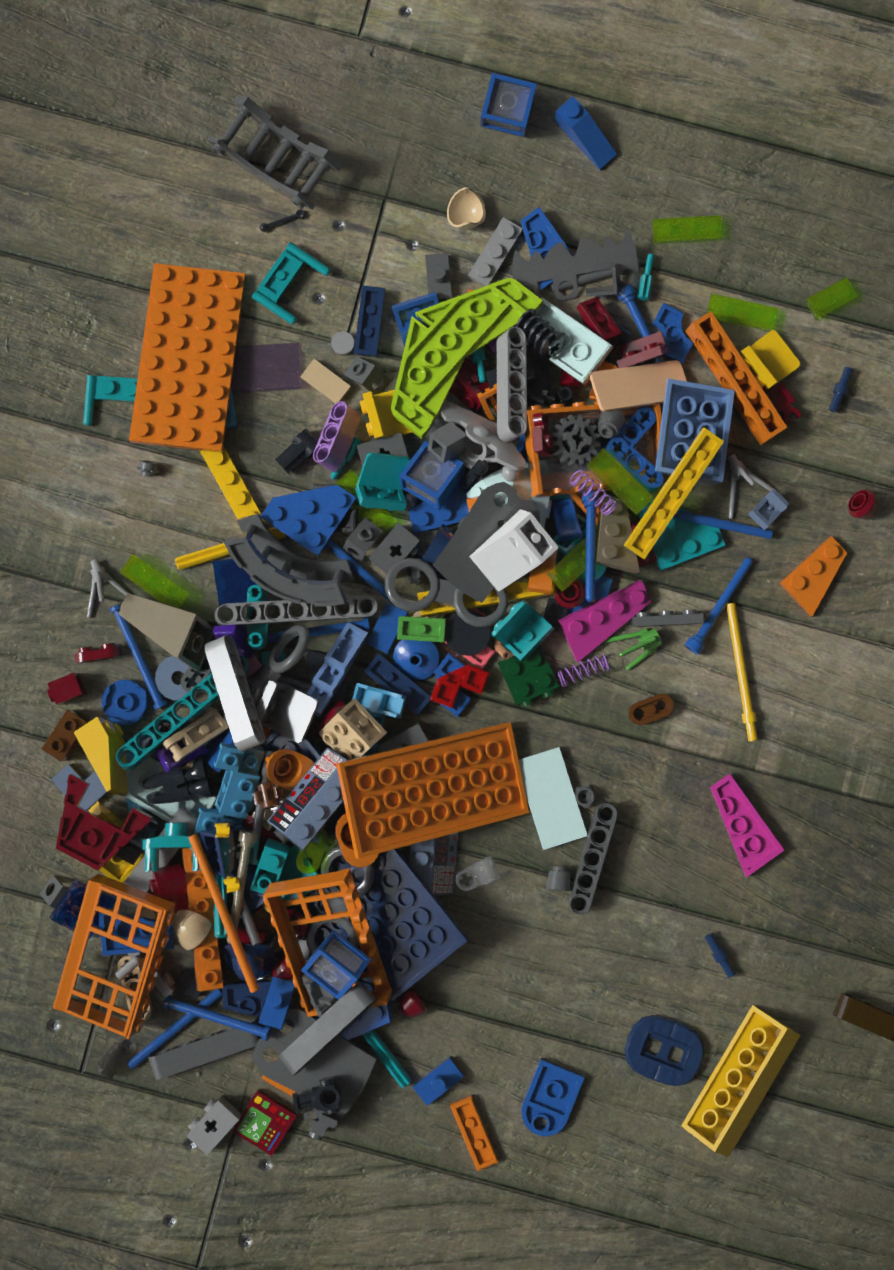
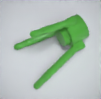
(648, 641)

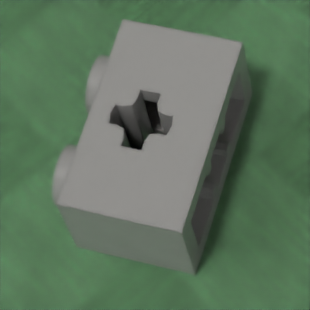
(208, 1137)

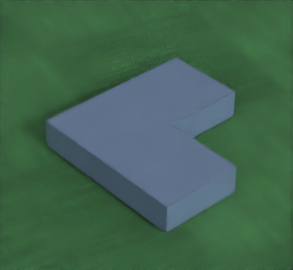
(94, 792)

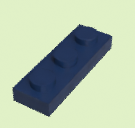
(369, 321)
(395, 681)

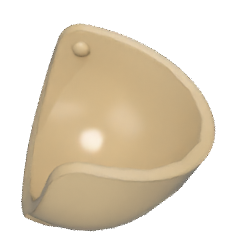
(466, 209)
(190, 928)

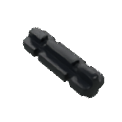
(474, 475)

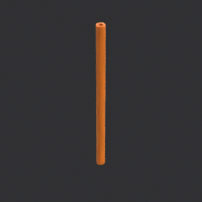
(224, 913)

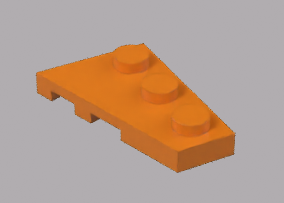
(814, 575)

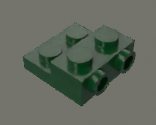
(528, 678)

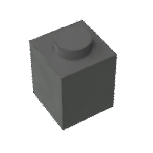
(447, 442)

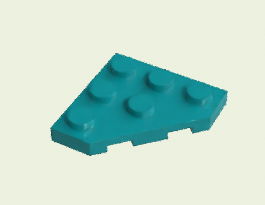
(684, 541)

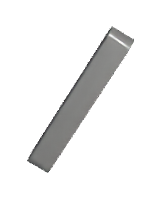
(284, 608)

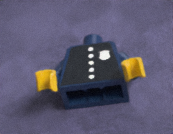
(223, 850)

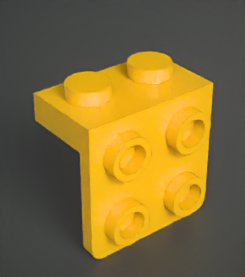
(769, 360)
(381, 419)

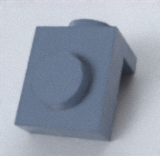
(768, 509)

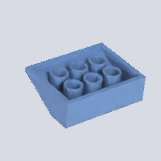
(685, 412)

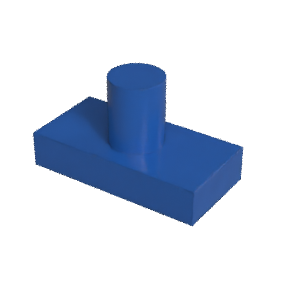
(277, 1003)
(438, 1081)

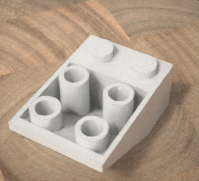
(514, 550)

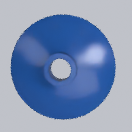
(424, 650)

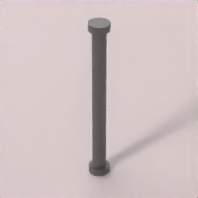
(259, 814)

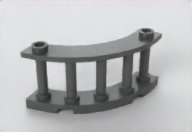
(289, 140)
(264, 556)

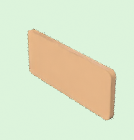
(634, 385)

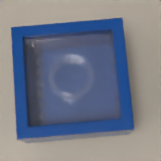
(508, 104)
(430, 478)
(336, 964)

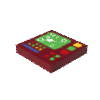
(264, 1122)

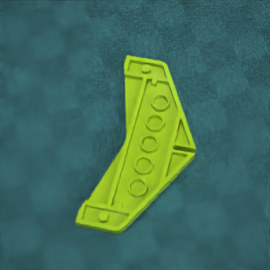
(454, 332)

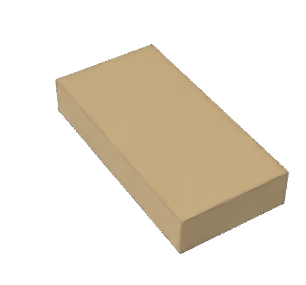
(325, 381)

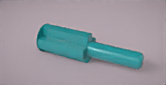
(646, 280)
(478, 358)
(351, 451)

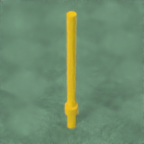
(749, 716)

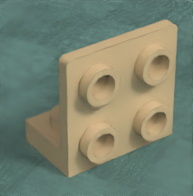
(352, 731)

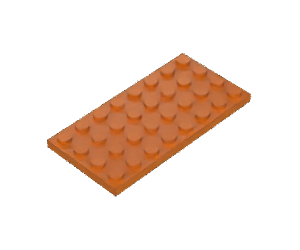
(187, 358)
(432, 789)

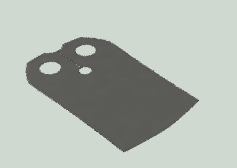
(472, 533)
(339, 1060)

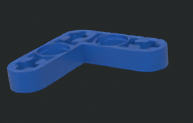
(626, 445)

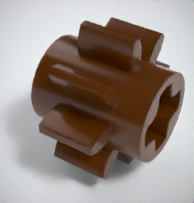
(268, 795)

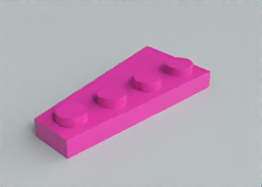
(599, 620)
(747, 830)

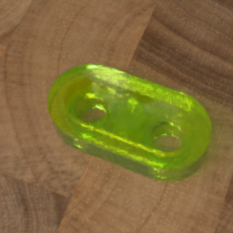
(314, 852)

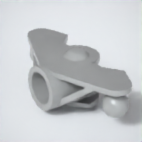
(481, 440)

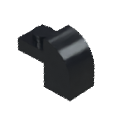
(134, 847)

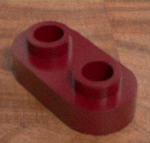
(87, 654)

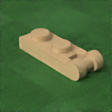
(196, 735)

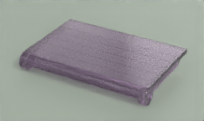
(266, 368)

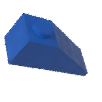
(584, 132)

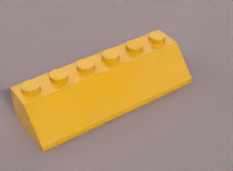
(740, 1081)

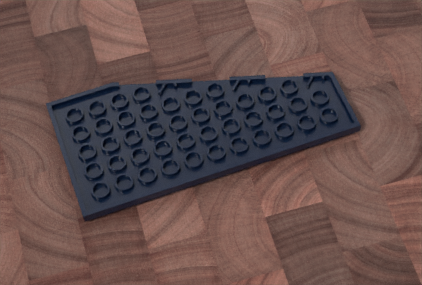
(403, 913)

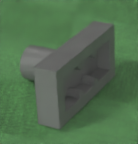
(438, 275)

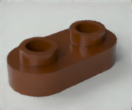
(650, 709)

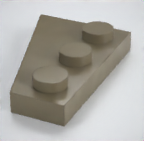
(611, 536)

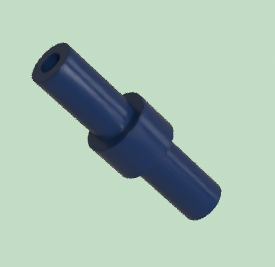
(840, 389)
(720, 955)

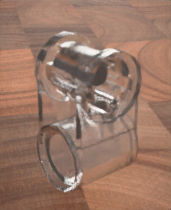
(481, 873)

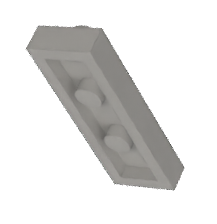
(495, 252)

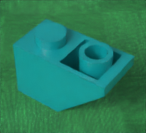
(269, 865)

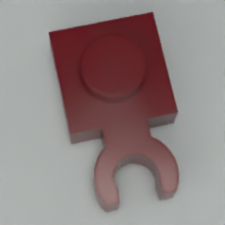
(781, 401)
(541, 437)

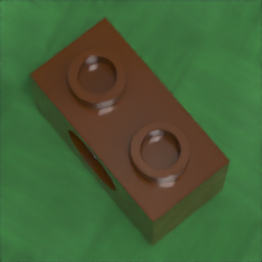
(62, 739)

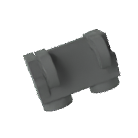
(318, 996)
(320, 1122)

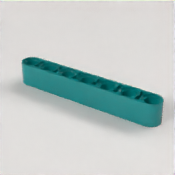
(170, 716)

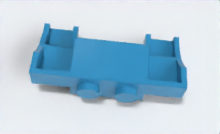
(379, 704)
(237, 787)

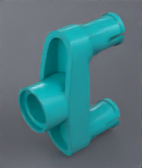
(256, 633)
(174, 836)

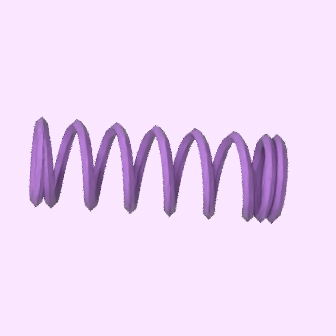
(603, 509)
(564, 681)

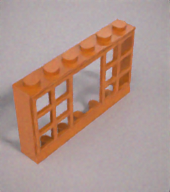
(288, 939)
(152, 962)

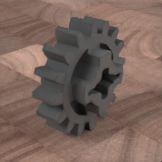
(582, 434)

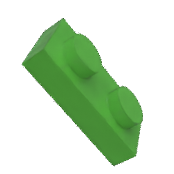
(421, 629)

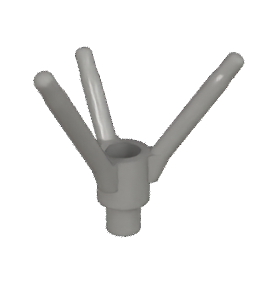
(739, 471)
(100, 577)

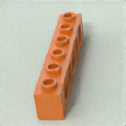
(735, 375)
(200, 901)

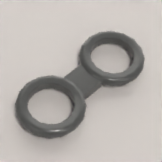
(441, 593)
(273, 668)
(338, 904)

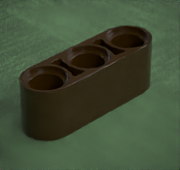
(865, 1016)

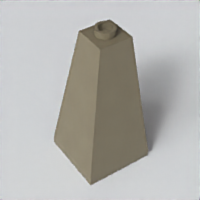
(173, 629)

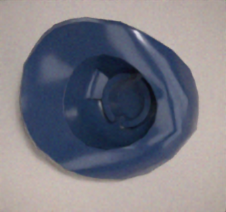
(260, 958)

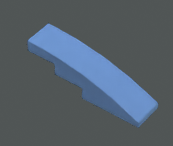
(336, 665)

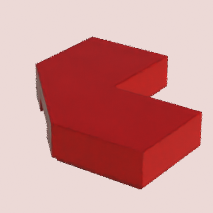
(448, 685)

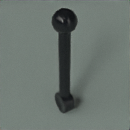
(300, 214)

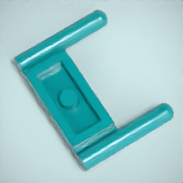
(281, 277)
(107, 389)

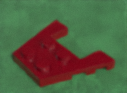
(88, 835)

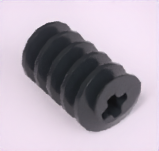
(540, 335)

